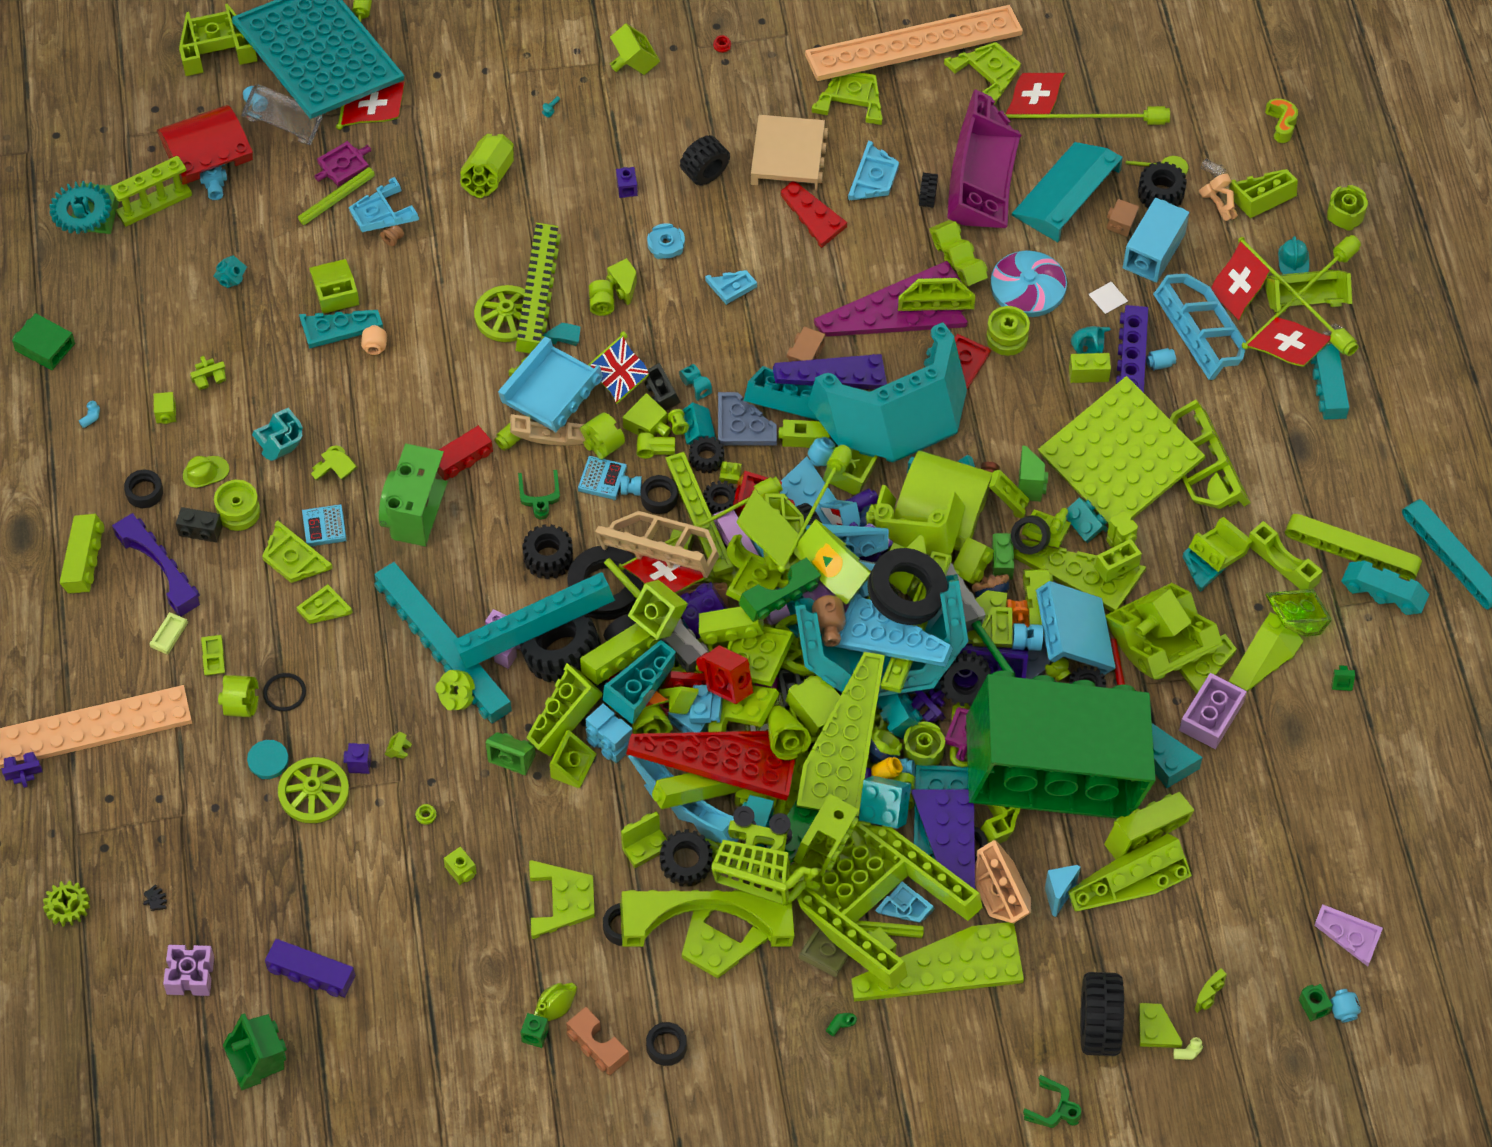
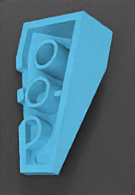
(861, 540)

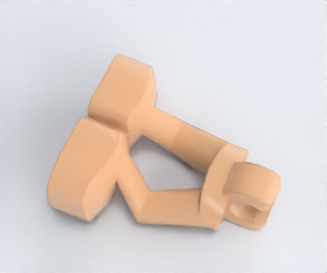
(1219, 185)

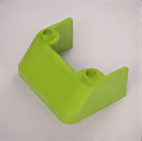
(1331, 288)
(938, 532)

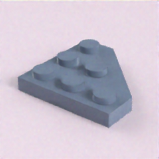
(743, 423)

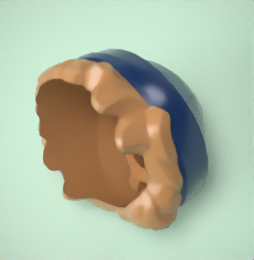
(993, 583)

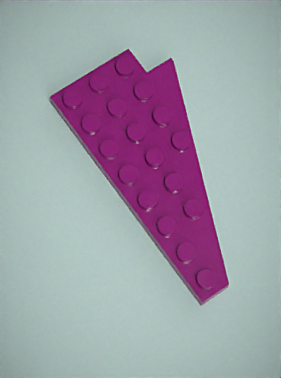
(880, 312)

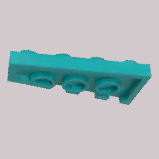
(332, 328)

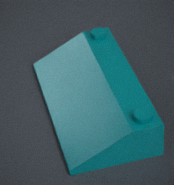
(1066, 188)

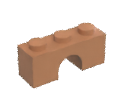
(607, 1055)

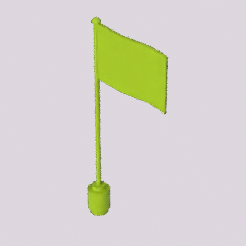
(771, 529)

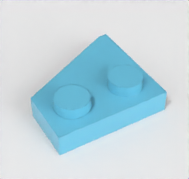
(731, 285)

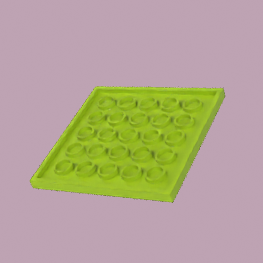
(1121, 452)

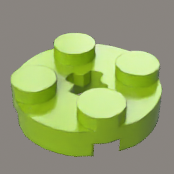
(446, 692)

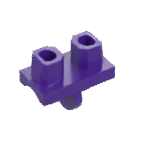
(933, 713)
(22, 772)

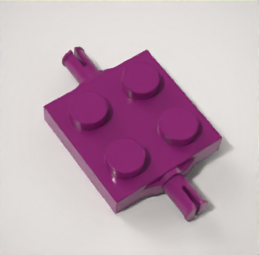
(342, 163)
(957, 733)

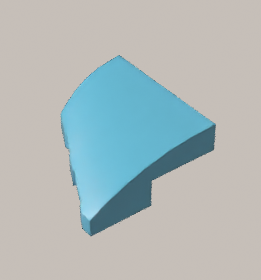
(906, 905)

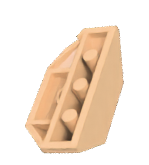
(1001, 884)

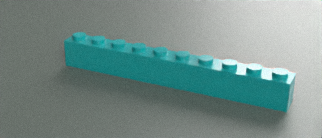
(439, 639)

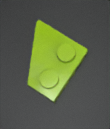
(323, 606)
(998, 627)
(1156, 1027)

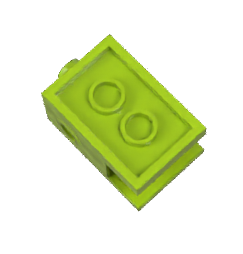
(829, 832)

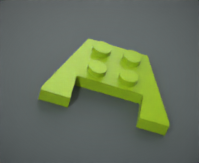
(992, 63)
(852, 89)
(571, 897)
(714, 950)

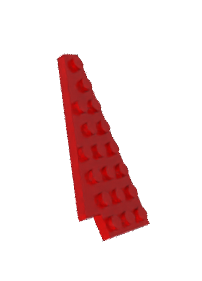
(727, 757)

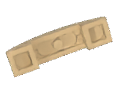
(536, 432)

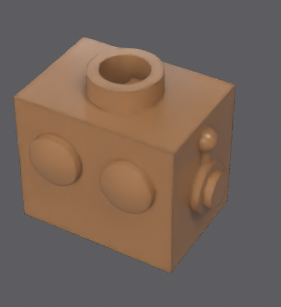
(1122, 217)

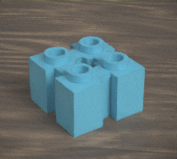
(608, 733)

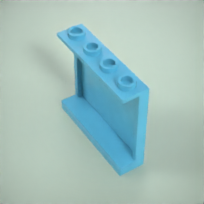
(549, 385)
(1075, 626)

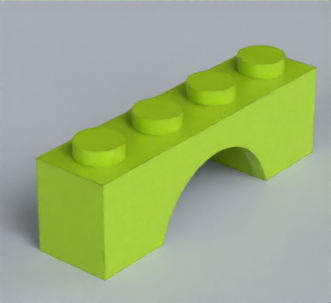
(1300, 572)

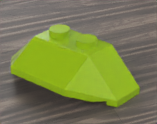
(936, 295)
(794, 518)

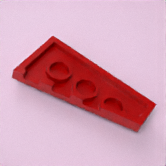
(816, 216)

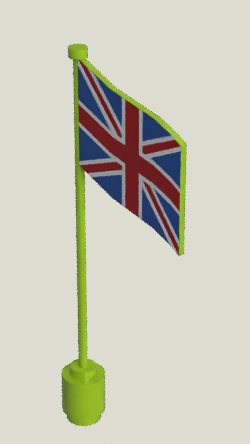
(621, 374)

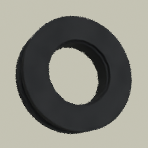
(593, 560)
(891, 604)

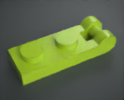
(1009, 493)

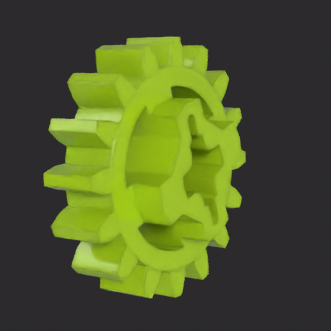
(55, 903)

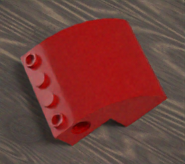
(206, 142)

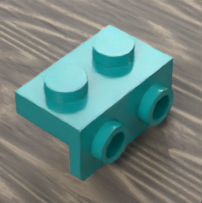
(1085, 520)

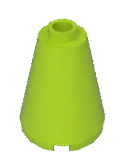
(652, 721)
(786, 734)

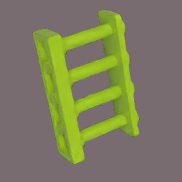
(155, 201)

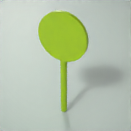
(1178, 161)

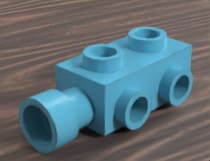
(213, 181)

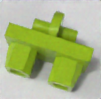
(208, 369)

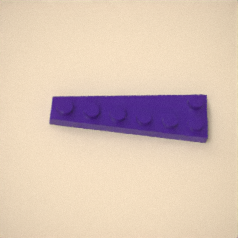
(852, 371)

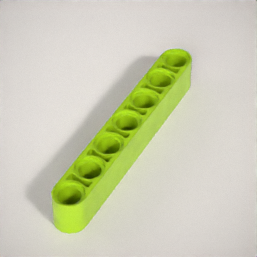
(1352, 546)

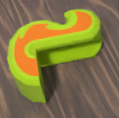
(1288, 116)

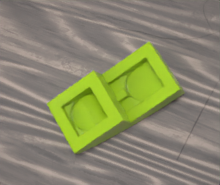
(213, 655)

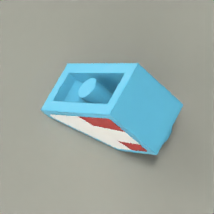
(841, 512)

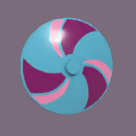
(1029, 282)

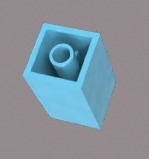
(1156, 240)

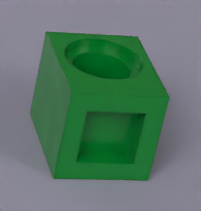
(1315, 1010)
(534, 1030)

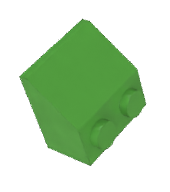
(1032, 475)
(510, 752)

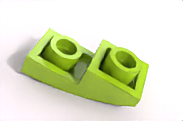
(1208, 992)

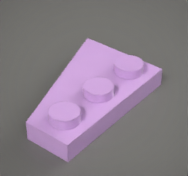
(1349, 932)

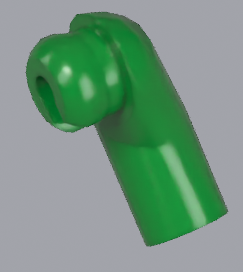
(840, 1021)

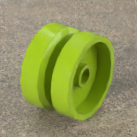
(1008, 330)
(237, 505)

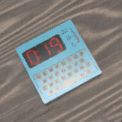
(602, 477)
(324, 525)

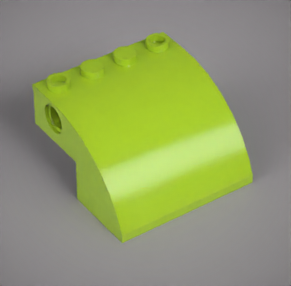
(930, 487)
(1162, 655)

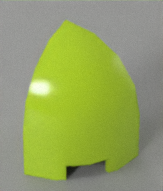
(1218, 489)

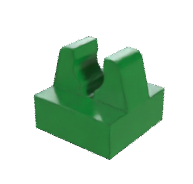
(1343, 679)

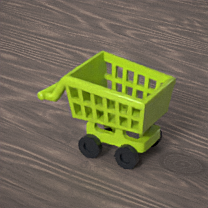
(774, 858)

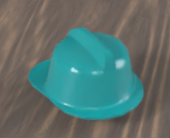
(1293, 257)

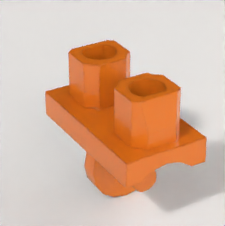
(1019, 611)

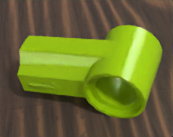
(649, 445)

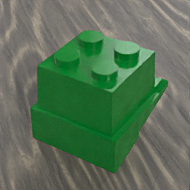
(254, 1050)

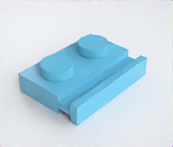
(706, 706)

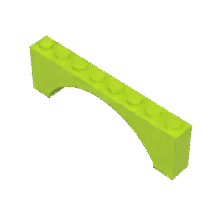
(648, 909)

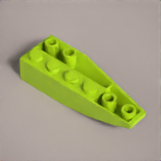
(1133, 875)

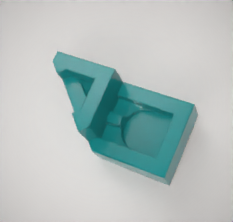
(564, 333)

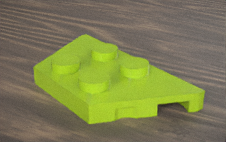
(293, 556)

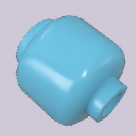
(821, 451)
(1345, 1006)

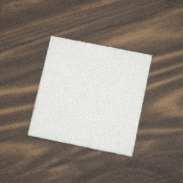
(1108, 297)

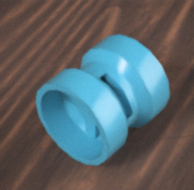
(631, 485)

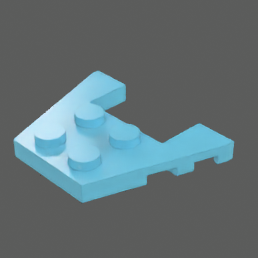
(375, 212)

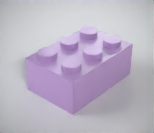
(1212, 711)

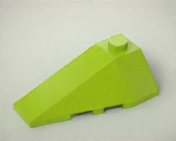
(1266, 653)

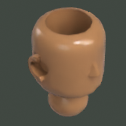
(831, 618)

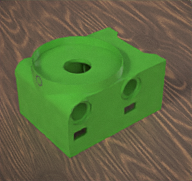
(406, 495)

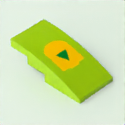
(833, 560)

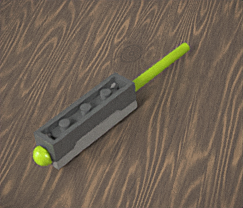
(681, 639)

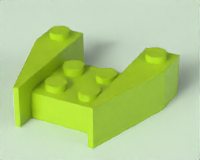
(209, 35)

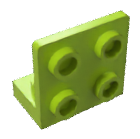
(643, 839)

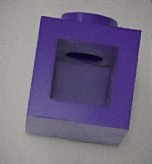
(626, 182)
(358, 758)

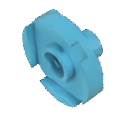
(666, 250)

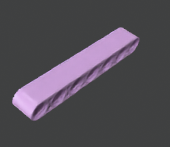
(728, 528)

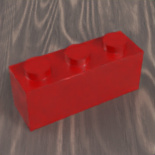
(464, 452)

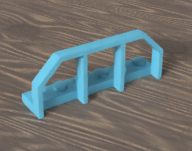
(1189, 331)

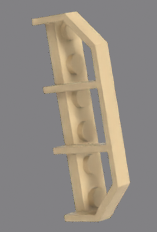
(658, 550)

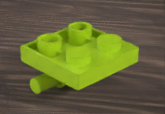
(1057, 525)

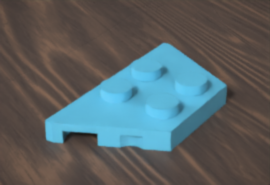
(874, 174)

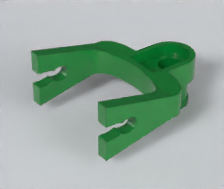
(543, 501)
(1064, 1110)

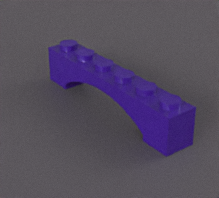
(132, 534)

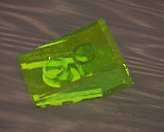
(1300, 611)

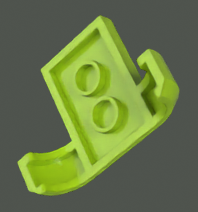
(752, 570)
(749, 711)

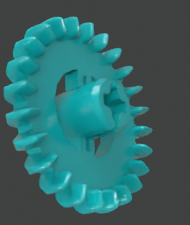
(78, 199)

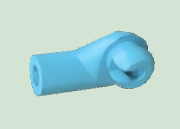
(92, 414)

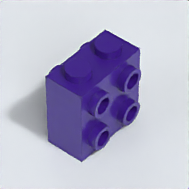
(701, 600)

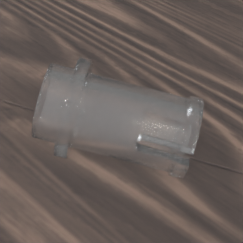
(1213, 168)

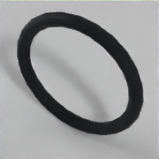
(280, 676)

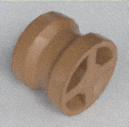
(392, 234)

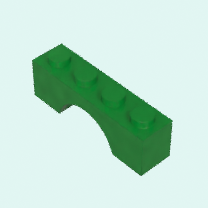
(761, 601)

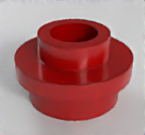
(722, 44)

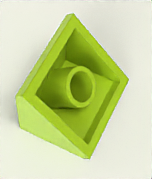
(571, 760)

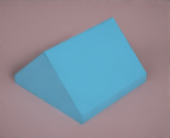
(1057, 885)

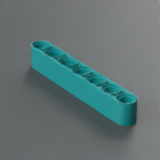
(1450, 551)

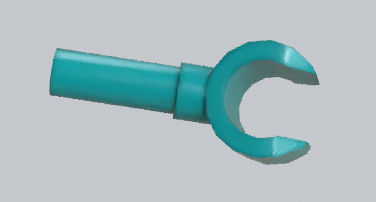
(548, 108)

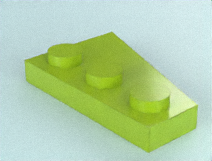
(1198, 671)

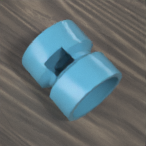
(1020, 635)

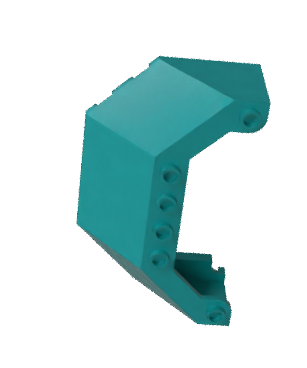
(901, 414)
(838, 664)

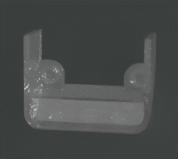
(281, 112)

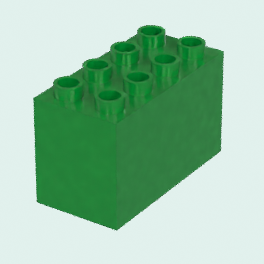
(1059, 746)

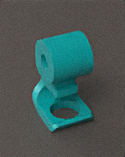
(692, 376)

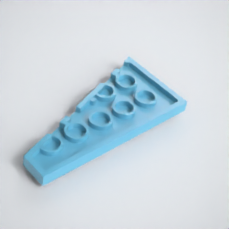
(804, 486)

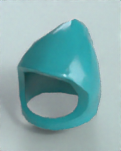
(1091, 337)

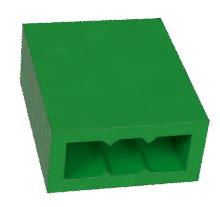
(43, 341)

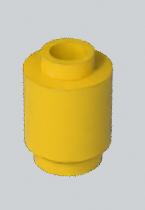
(887, 768)

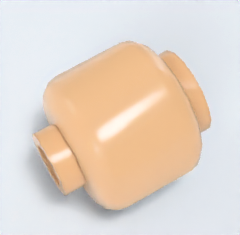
(374, 340)

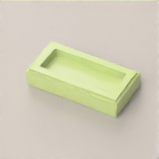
(168, 633)

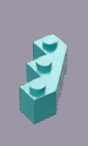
(1385, 587)

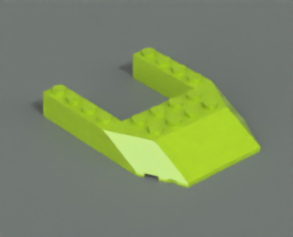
(862, 876)

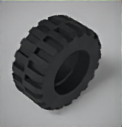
(550, 663)
(1102, 1013)

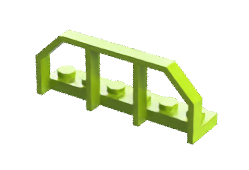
(1223, 462)

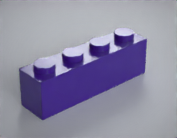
(310, 968)

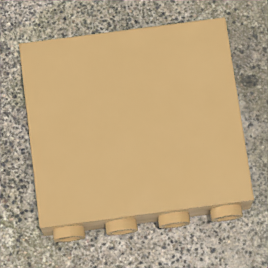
(789, 149)

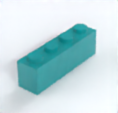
(1330, 383)

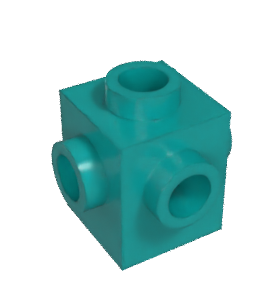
(230, 271)

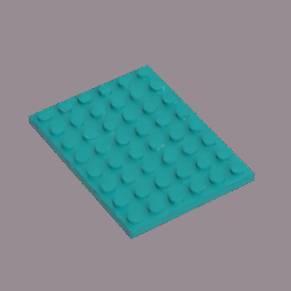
(318, 52)

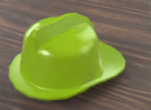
(205, 471)

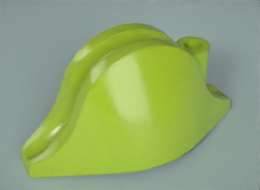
(555, 1001)

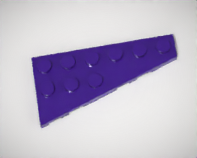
(949, 828)

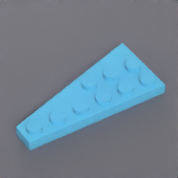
(874, 633)

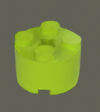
(1347, 207)
(602, 435)
(239, 696)
(924, 744)

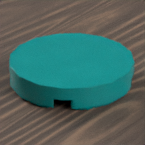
(268, 759)

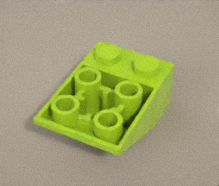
(334, 286)

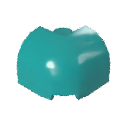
(280, 435)

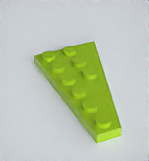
(1079, 573)

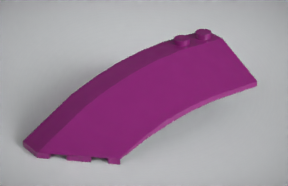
(982, 166)

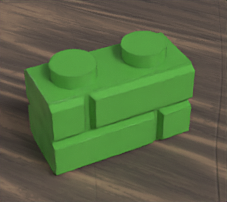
(1003, 555)

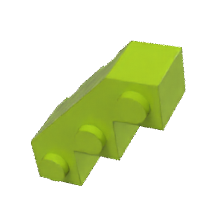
(958, 252)
(1032, 581)
(1002, 823)

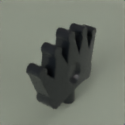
(155, 899)

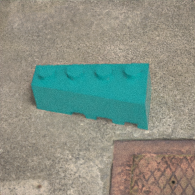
(783, 397)
(638, 682)
(898, 713)

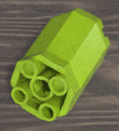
(487, 165)

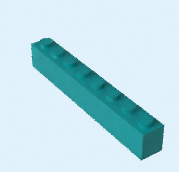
(534, 620)

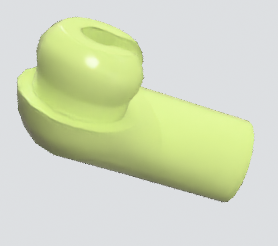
(1191, 1050)

